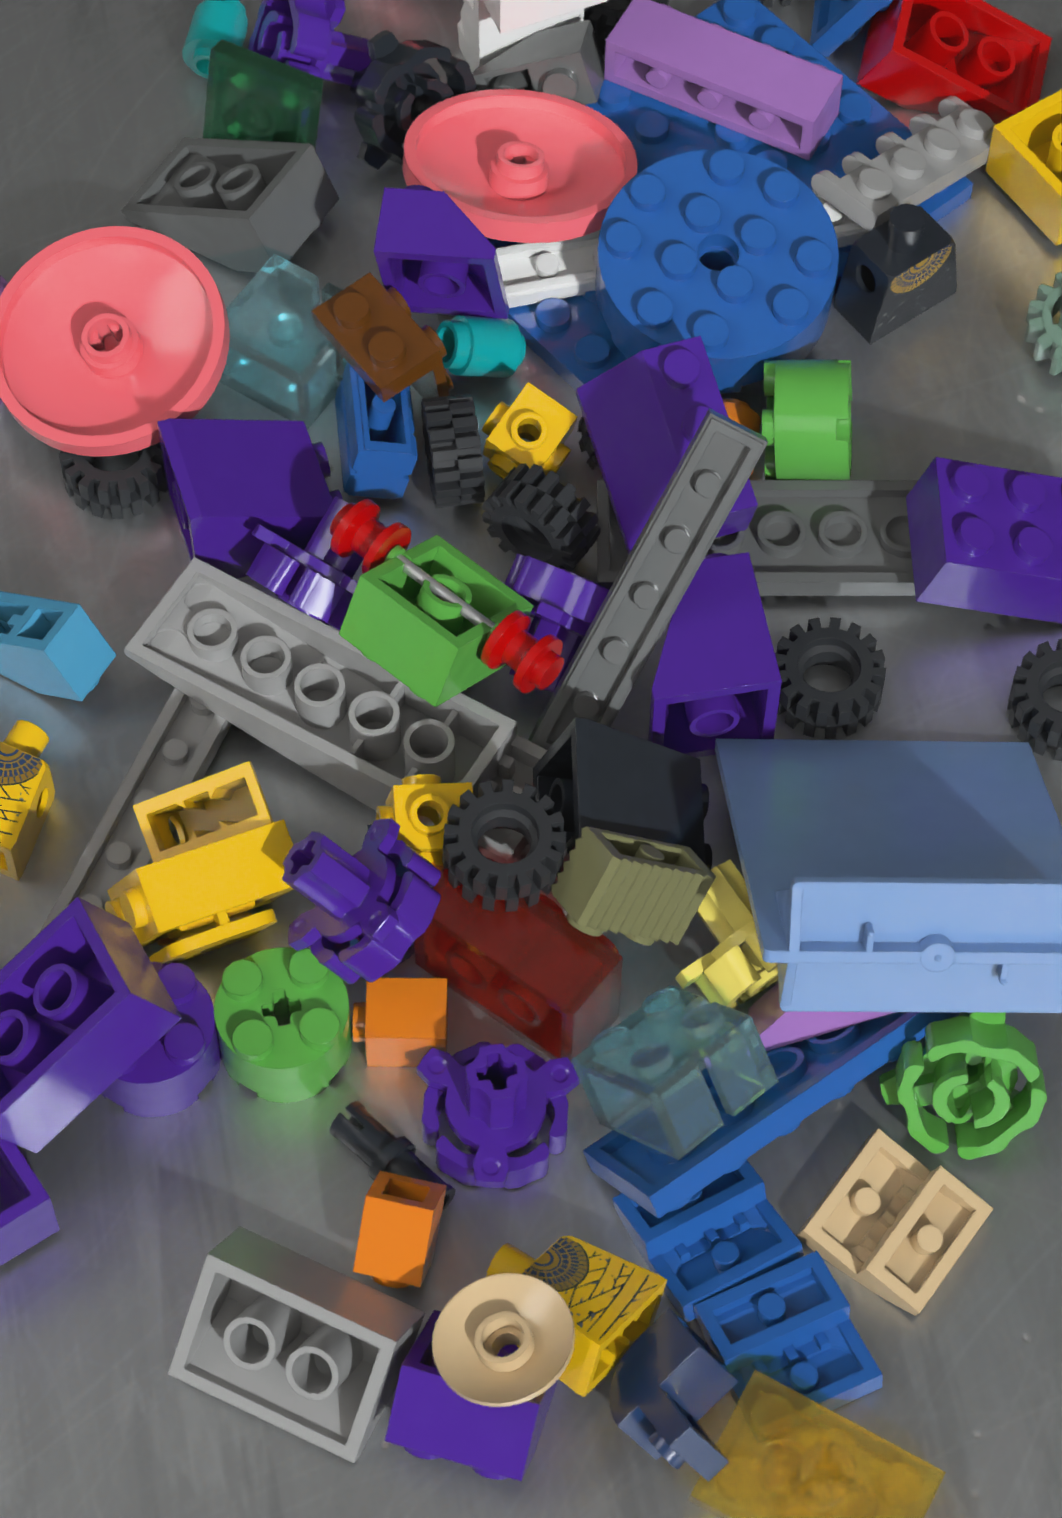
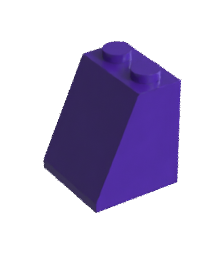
(242, 474)
(716, 663)

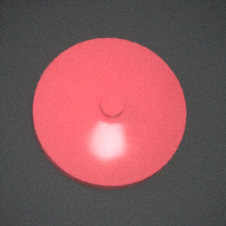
(521, 162)
(110, 340)

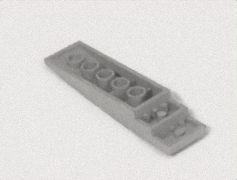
(323, 700)

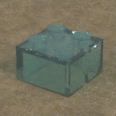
(276, 347)
(648, 1077)

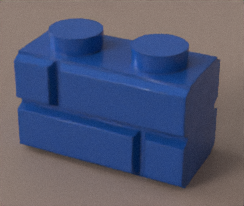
(374, 439)

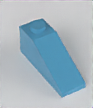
(51, 646)

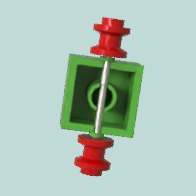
(435, 612)

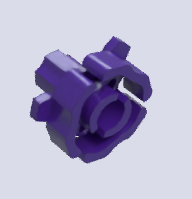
(305, 38)
(309, 578)
(561, 603)
(361, 900)
(494, 1106)

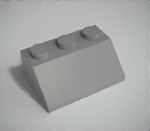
(294, 1342)

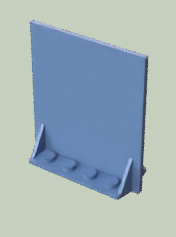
(900, 873)

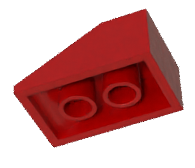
(954, 48)

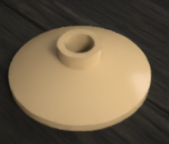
(496, 1314)

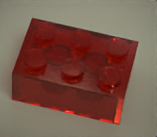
(524, 968)

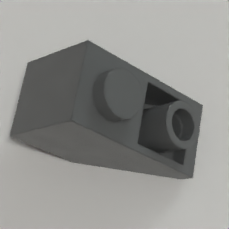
(550, 61)

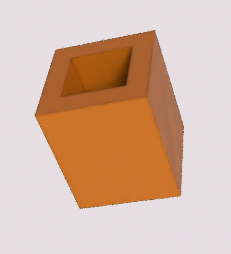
(402, 1020)
(399, 1230)

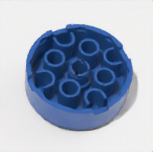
(708, 215)

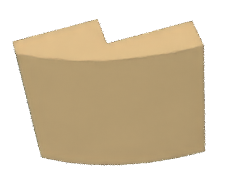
(894, 1223)

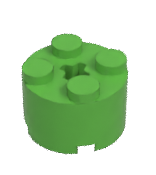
(808, 419)
(278, 990)

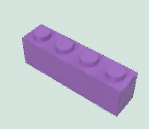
(723, 77)

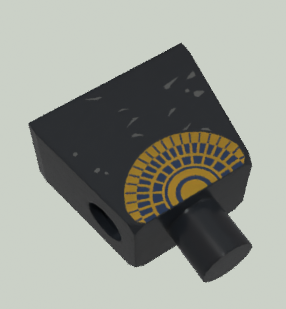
(896, 273)

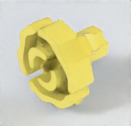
(734, 966)

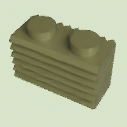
(631, 886)

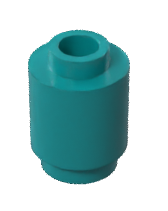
(210, 24)
(482, 346)

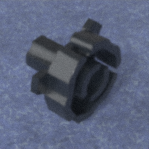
(398, 90)

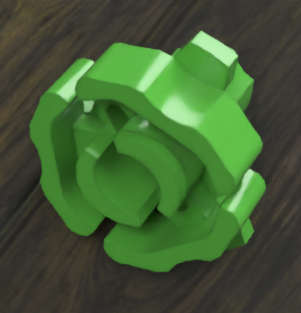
(967, 1072)

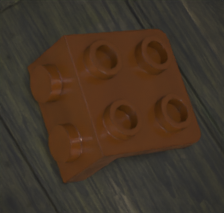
(383, 341)

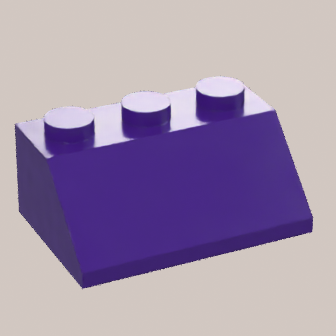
(643, 423)

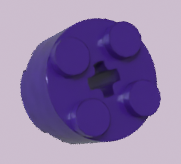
(181, 1061)

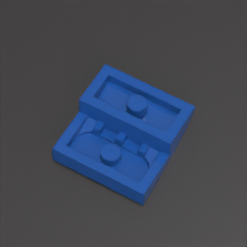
(712, 1241)
(792, 1330)

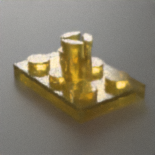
(810, 1463)

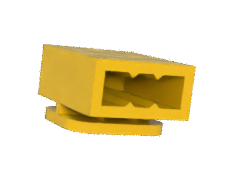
(201, 895)

